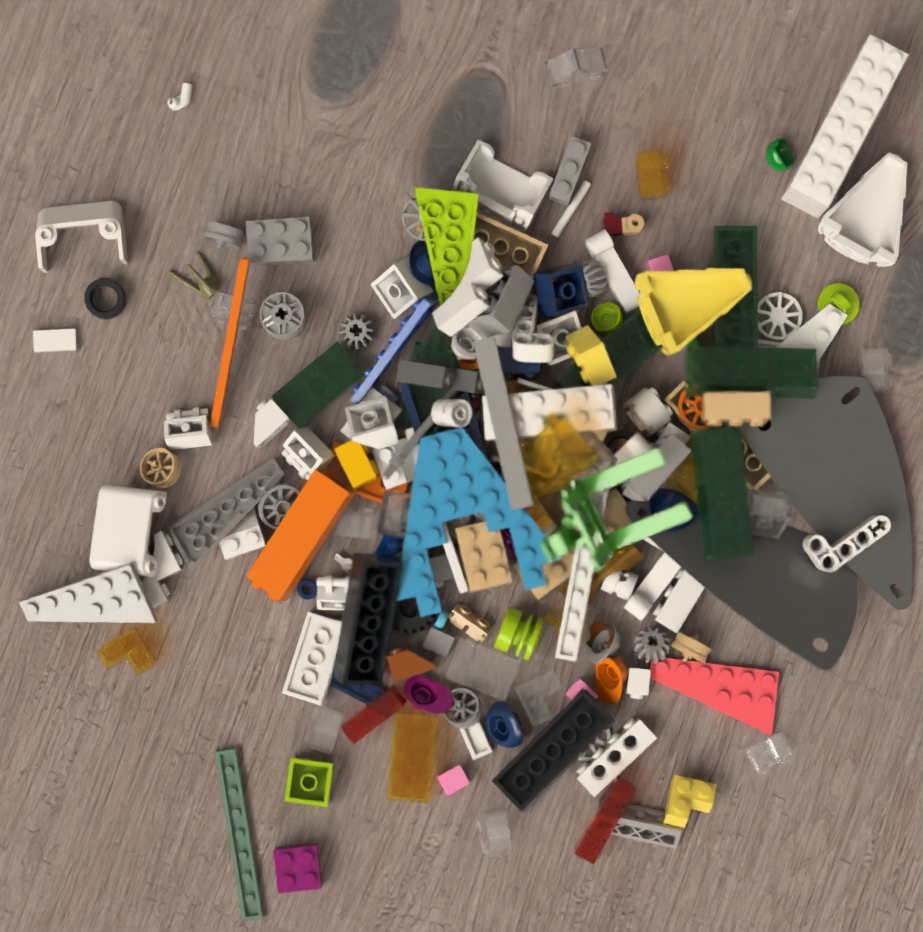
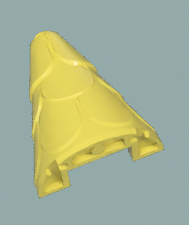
(687, 302)

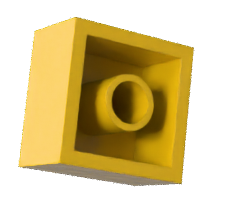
(356, 463)

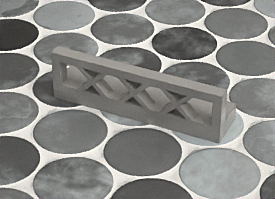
(645, 819)

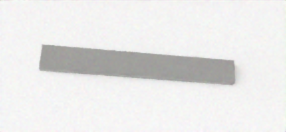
(503, 423)

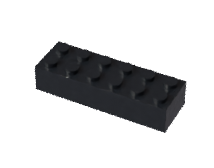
(367, 619)
(553, 751)

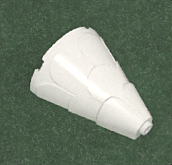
(870, 215)

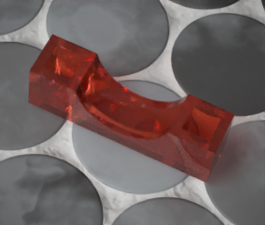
(605, 820)

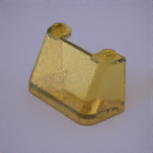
(556, 456)

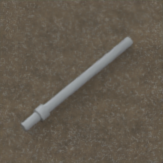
(398, 460)

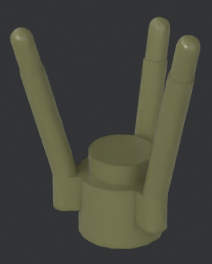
(206, 286)

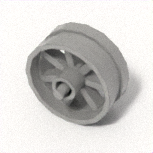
(223, 234)
(463, 709)

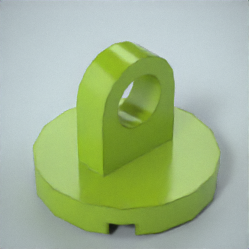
(842, 298)

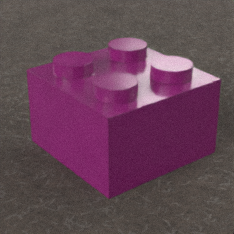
(297, 868)

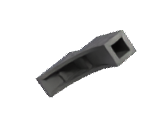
(440, 377)

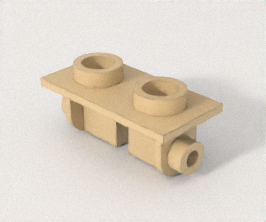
(462, 616)

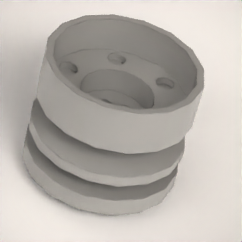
(293, 322)

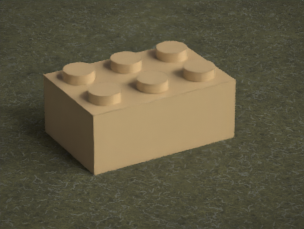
(736, 408)
(483, 557)

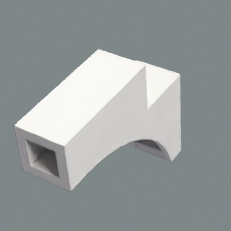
(470, 296)
(167, 565)

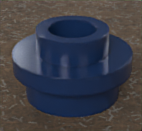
(300, 588)

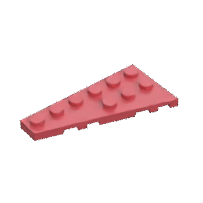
(733, 690)

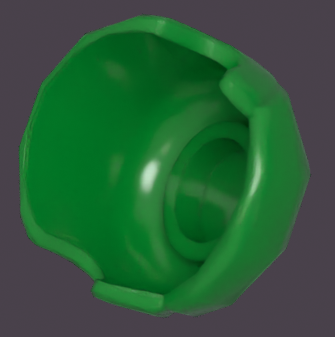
(779, 155)

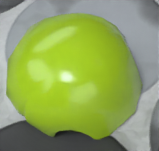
(606, 317)

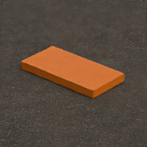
(372, 491)

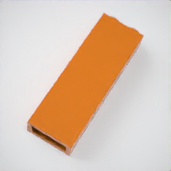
(300, 536)

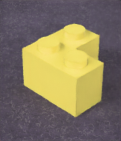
(590, 355)
(686, 795)

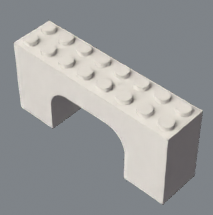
(845, 126)

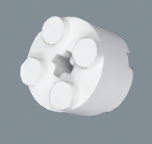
(648, 411)

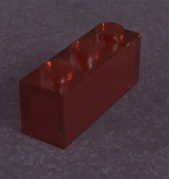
(373, 714)

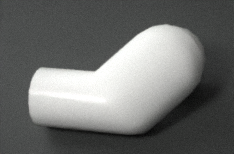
(181, 100)

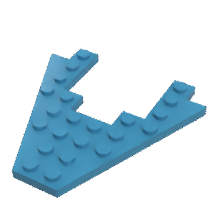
(453, 483)

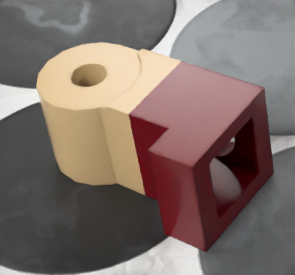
(622, 226)

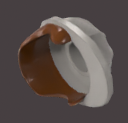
(603, 642)

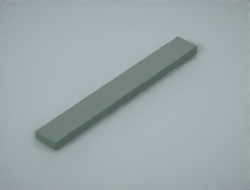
(239, 834)

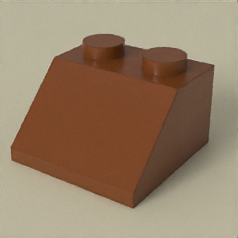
(407, 664)

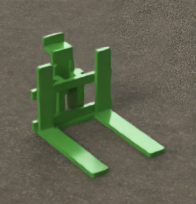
(581, 492)

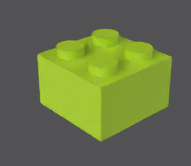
(309, 781)

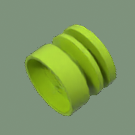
(519, 633)

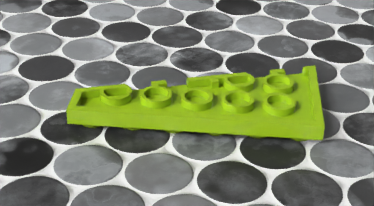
(449, 232)

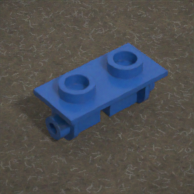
(389, 545)

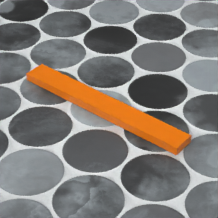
(230, 342)

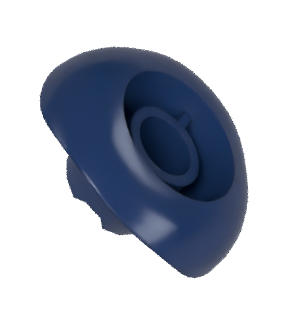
(420, 263)
(666, 498)
(503, 725)

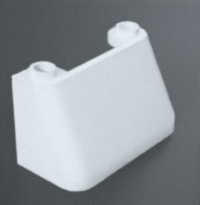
(502, 191)
(124, 528)

